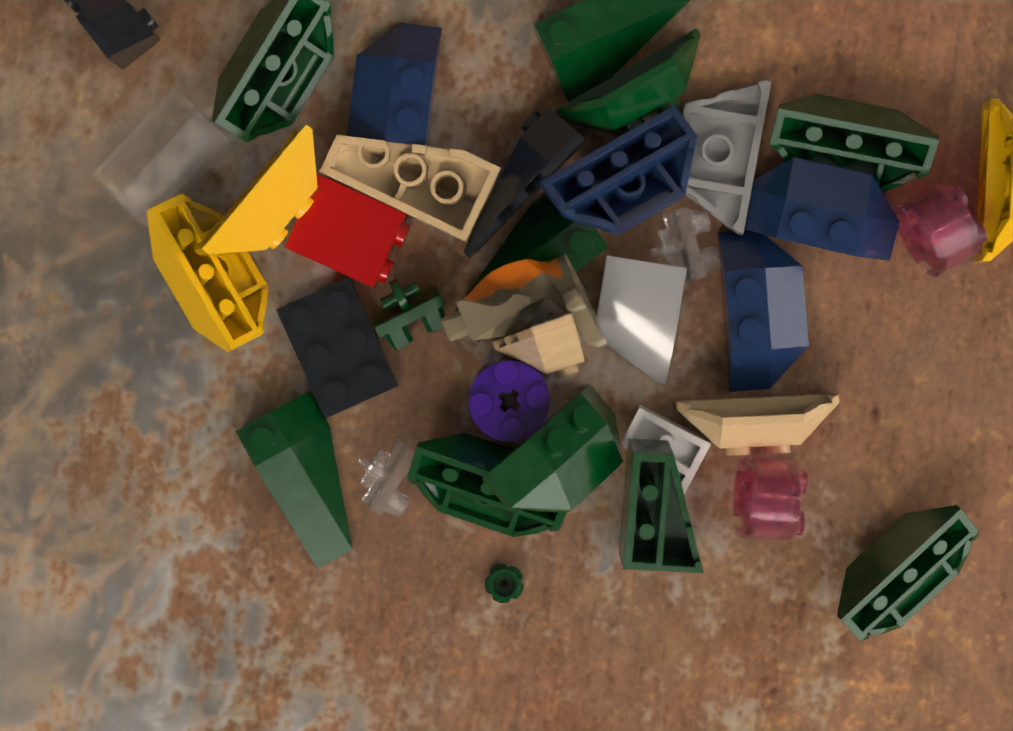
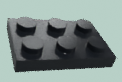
(337, 347)

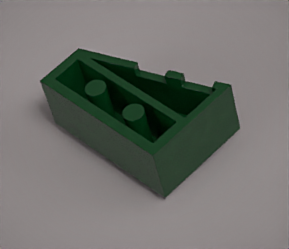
(654, 512)

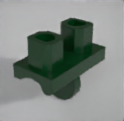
(406, 306)

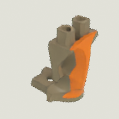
(511, 296)

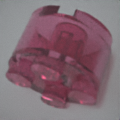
(940, 228)
(769, 499)

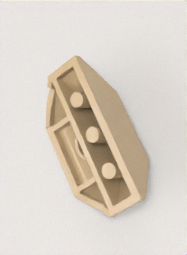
(758, 420)

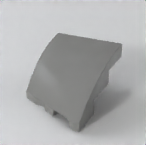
(641, 312)

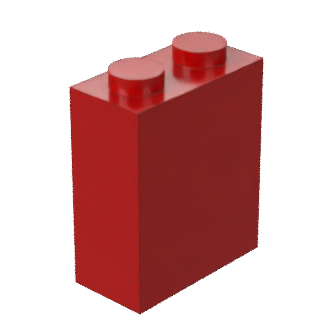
(349, 232)

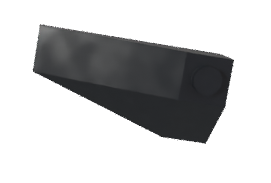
(117, 28)
(537, 155)

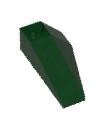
(300, 469)

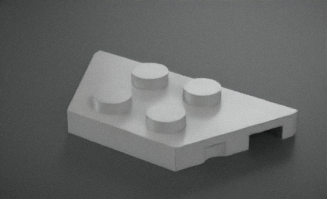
(726, 151)

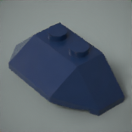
(396, 86)
(627, 176)
(823, 209)
(761, 309)

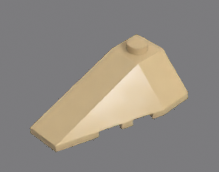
(427, 183)
(546, 347)

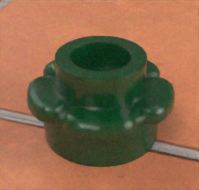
(512, 590)

